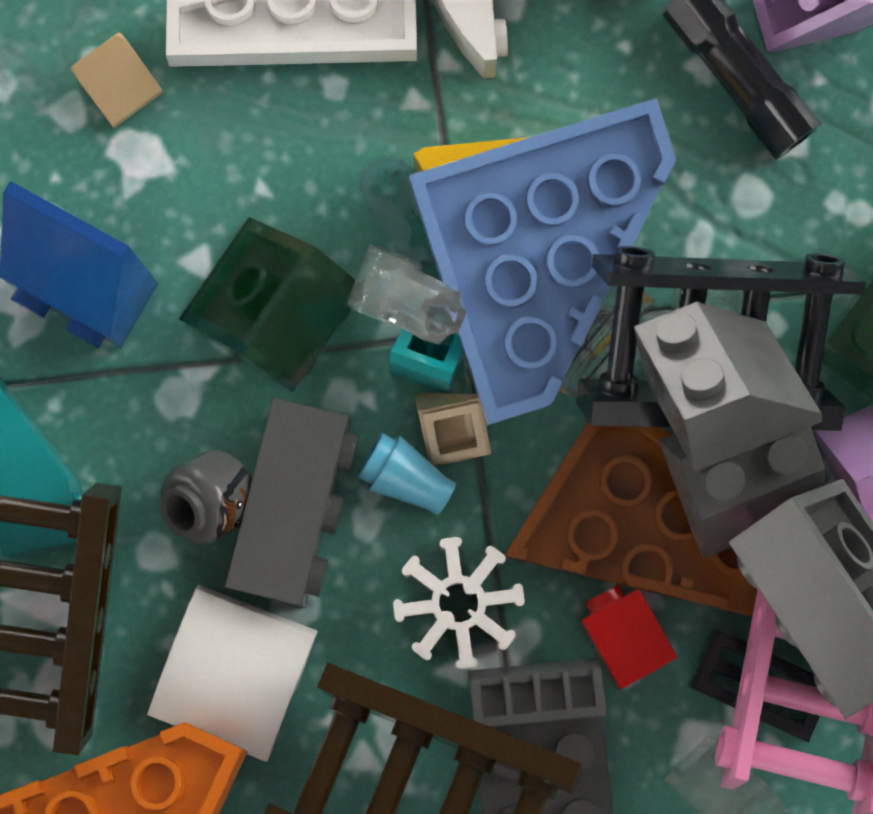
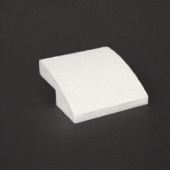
(232, 671)

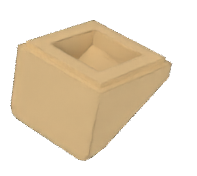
(116, 79)

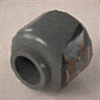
(205, 497)

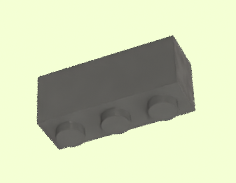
(292, 503)

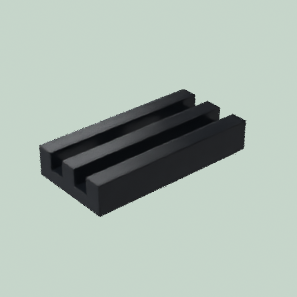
(710, 662)

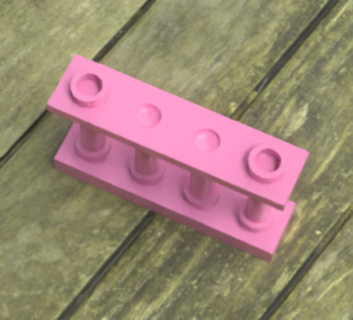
(740, 751)

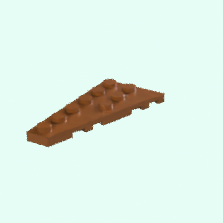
(623, 523)

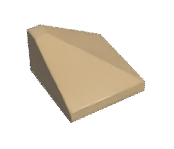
(452, 427)

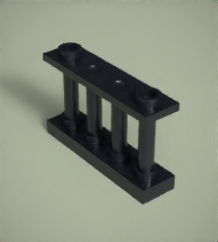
(624, 400)

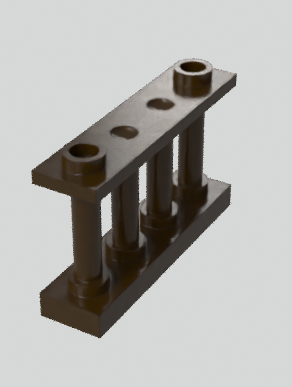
(86, 589)
(414, 727)

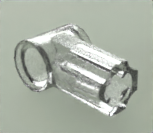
(400, 294)

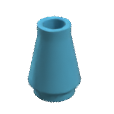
(405, 475)

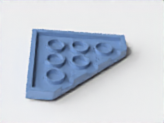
(521, 240)

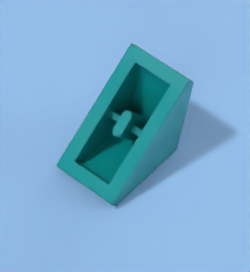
(425, 361)

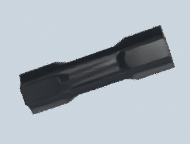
(769, 104)

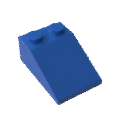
(71, 269)

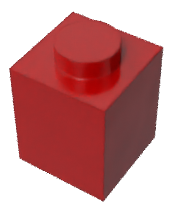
(625, 636)

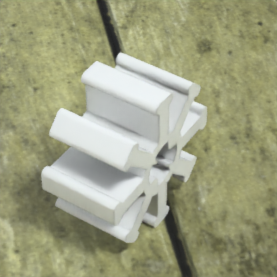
(470, 587)

